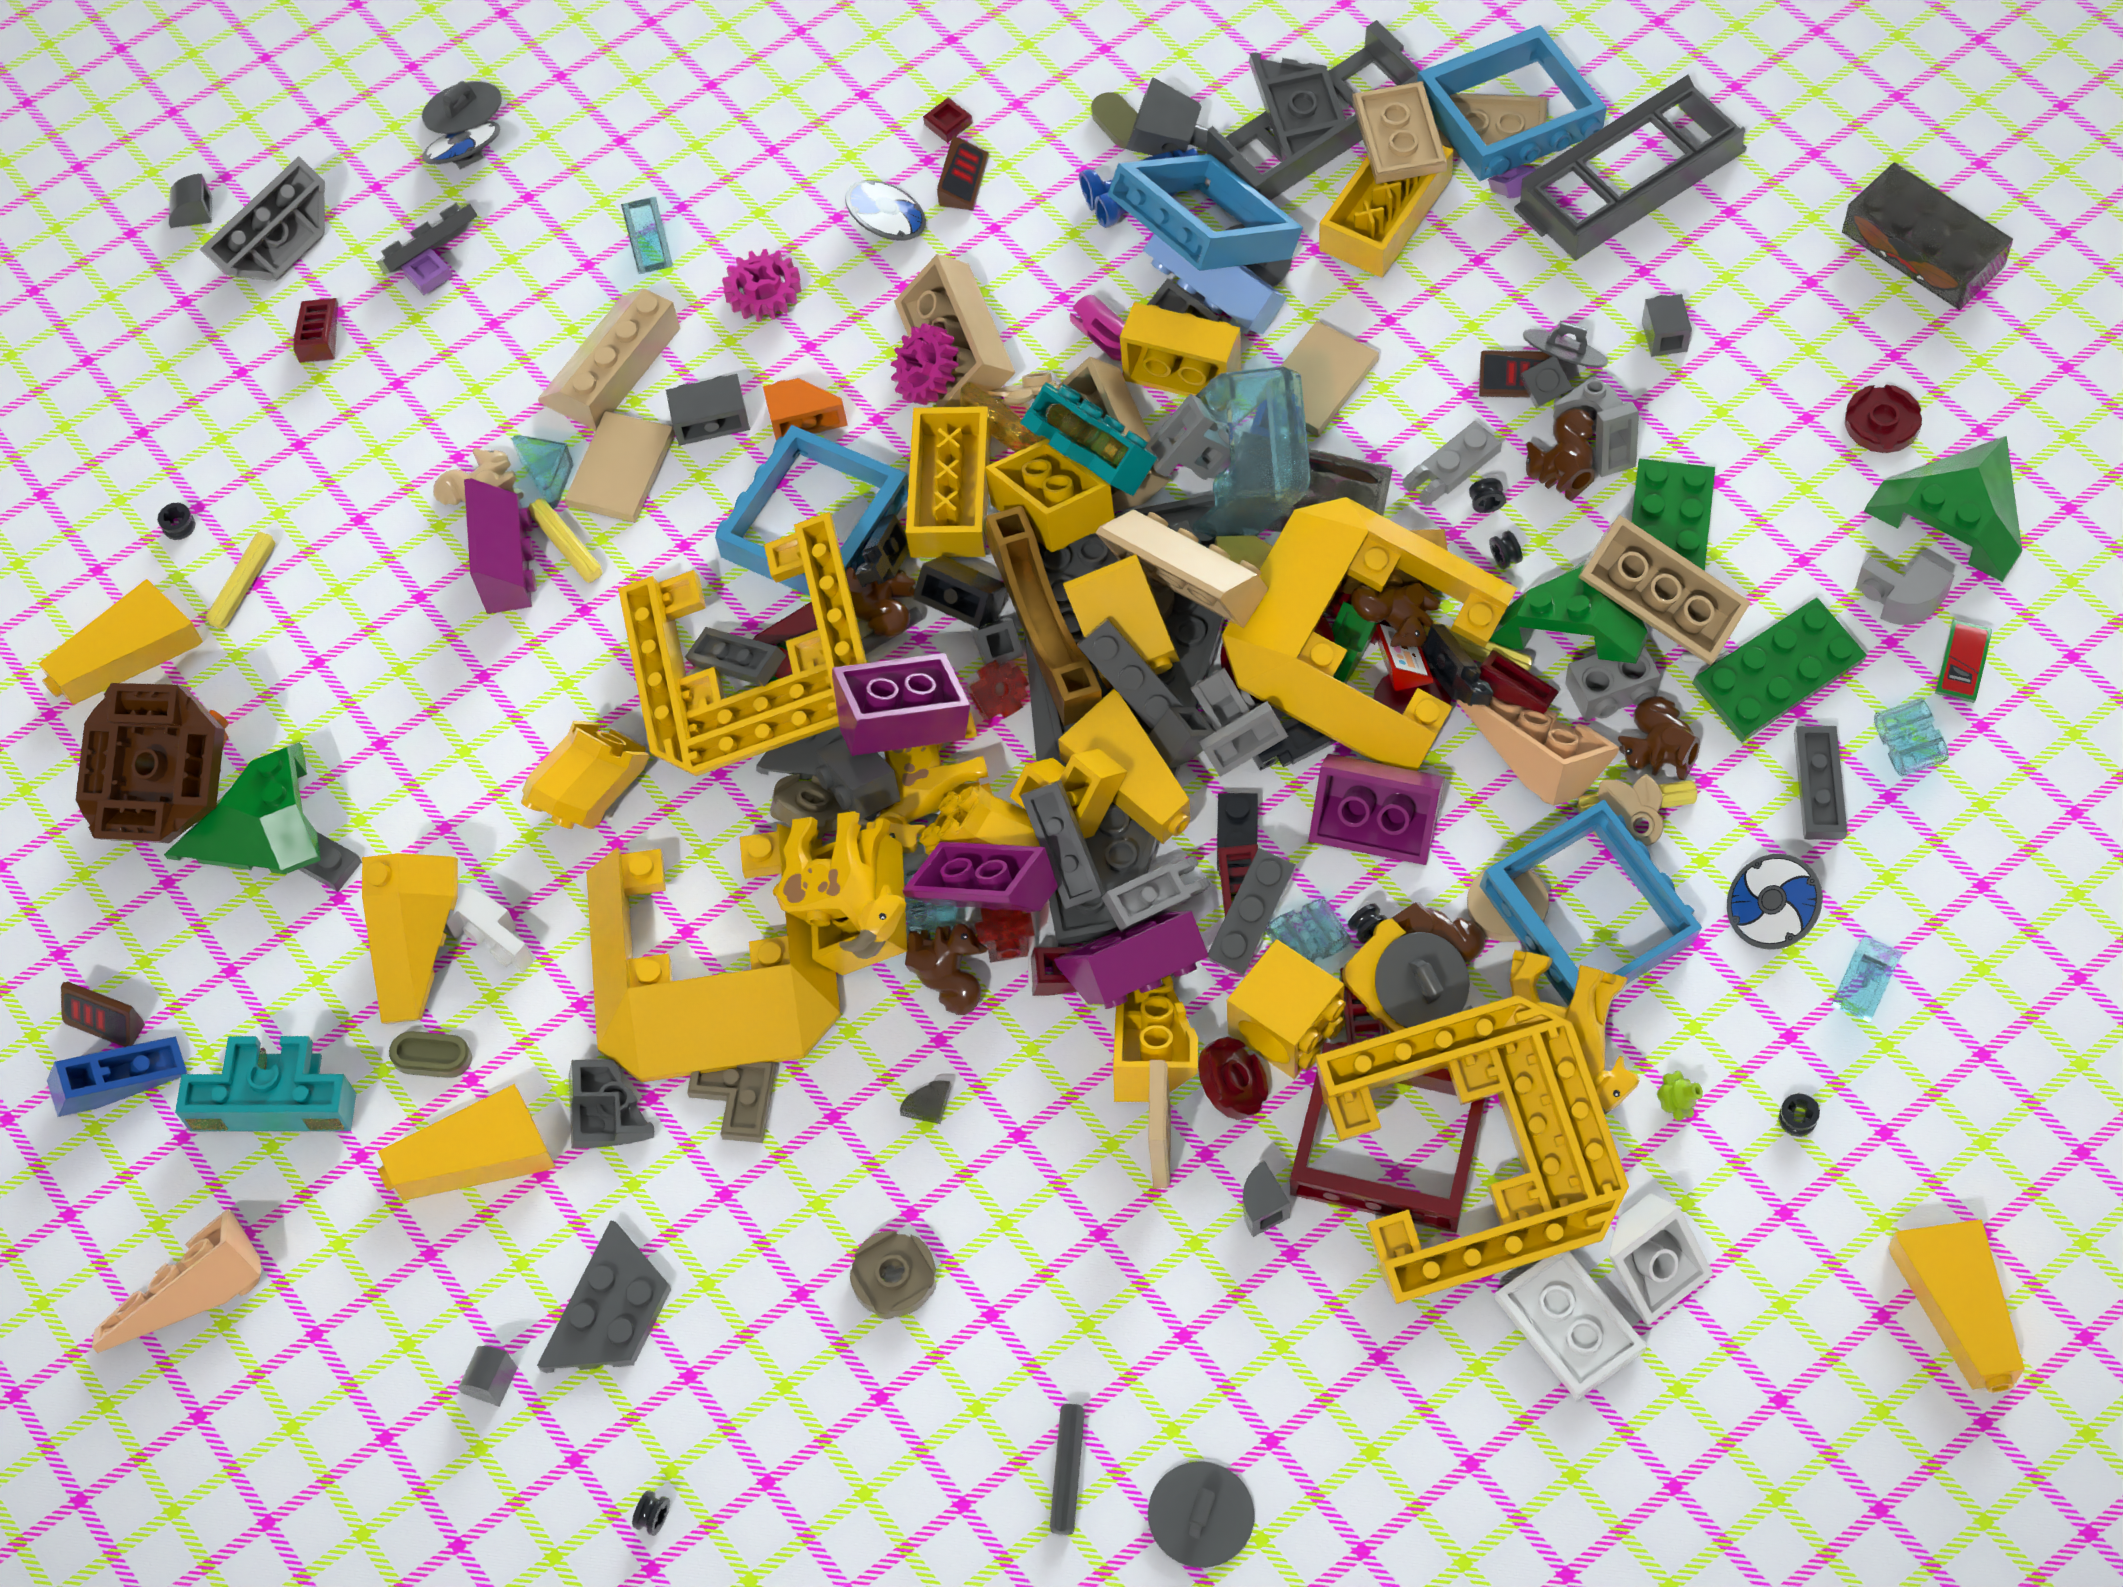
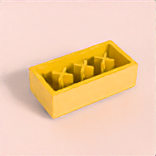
(1374, 220)
(948, 482)

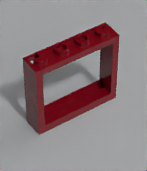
(1377, 1197)

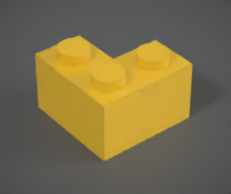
(1088, 779)

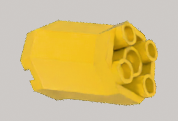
(584, 775)
(979, 819)

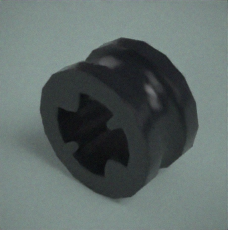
(1487, 495)
(169, 513)
(1505, 549)
(1365, 921)
(1811, 1112)
(651, 1512)

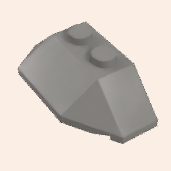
(272, 227)

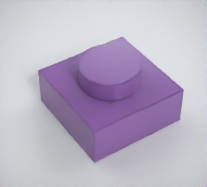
(1510, 181)
(426, 271)

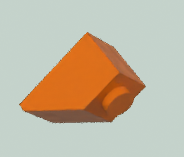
(803, 406)

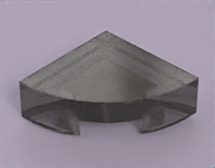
(927, 1102)

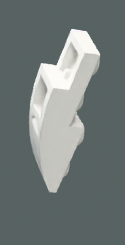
(487, 922)

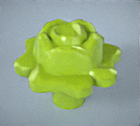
(1679, 1095)

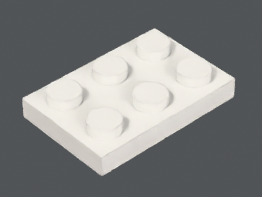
(1570, 1323)

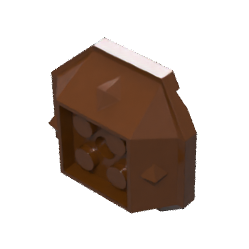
(148, 763)

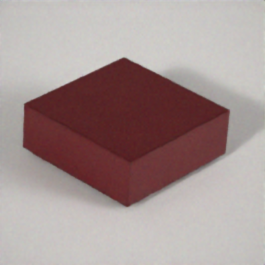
(947, 119)

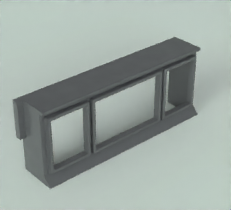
(1379, 49)
(1622, 211)

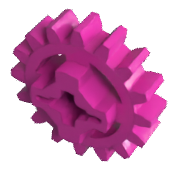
(762, 285)
(924, 364)

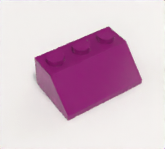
(499, 547)
(900, 704)
(1376, 809)
(984, 877)
(1134, 959)

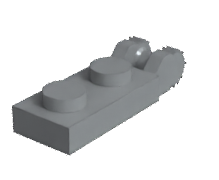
(1453, 462)
(1153, 894)

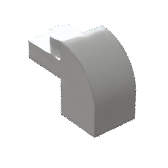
(1906, 597)

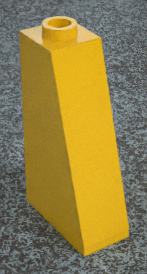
(119, 644)
(1149, 788)
(467, 1149)
(1963, 1298)

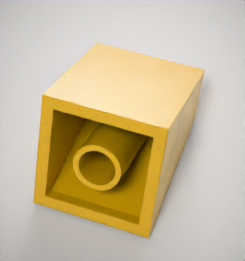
(1128, 601)

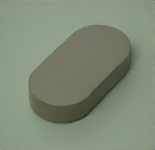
(1114, 117)
(430, 1054)

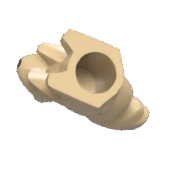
(492, 466)

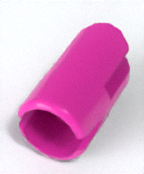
(1099, 325)

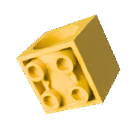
(1286, 1009)

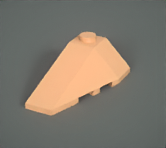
(1542, 752)
(208, 1275)

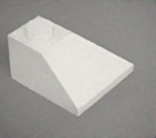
(1657, 1256)

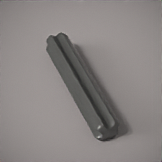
(1067, 1469)

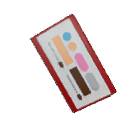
(1404, 664)

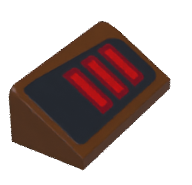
(961, 175)
(1501, 371)
(99, 1015)

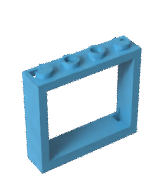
(1494, 61)
(1144, 191)
(796, 441)
(1634, 860)

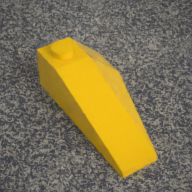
(405, 920)
(1148, 1029)

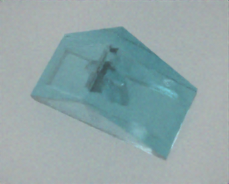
(647, 235)
(546, 464)
(1867, 978)

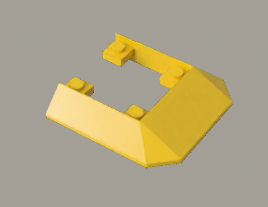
(1294, 667)
(688, 715)
(706, 1022)
(1553, 1115)

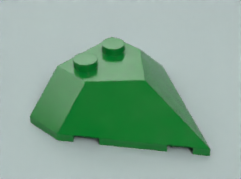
(1963, 497)
(1575, 608)
(257, 820)

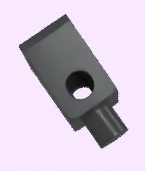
(1166, 122)

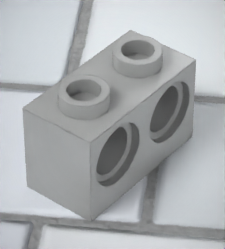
(1611, 677)

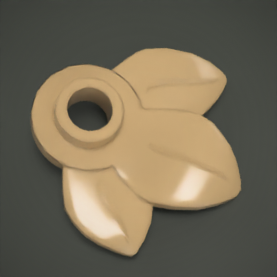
(1025, 392)
(1635, 803)

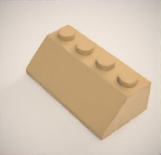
(950, 299)
(612, 358)
(1107, 389)
(1185, 565)
(1664, 589)

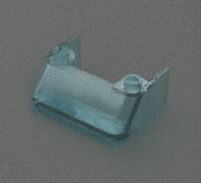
(1266, 449)

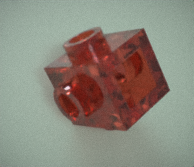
(984, 689)
(1005, 933)

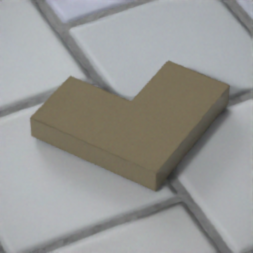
(747, 1097)

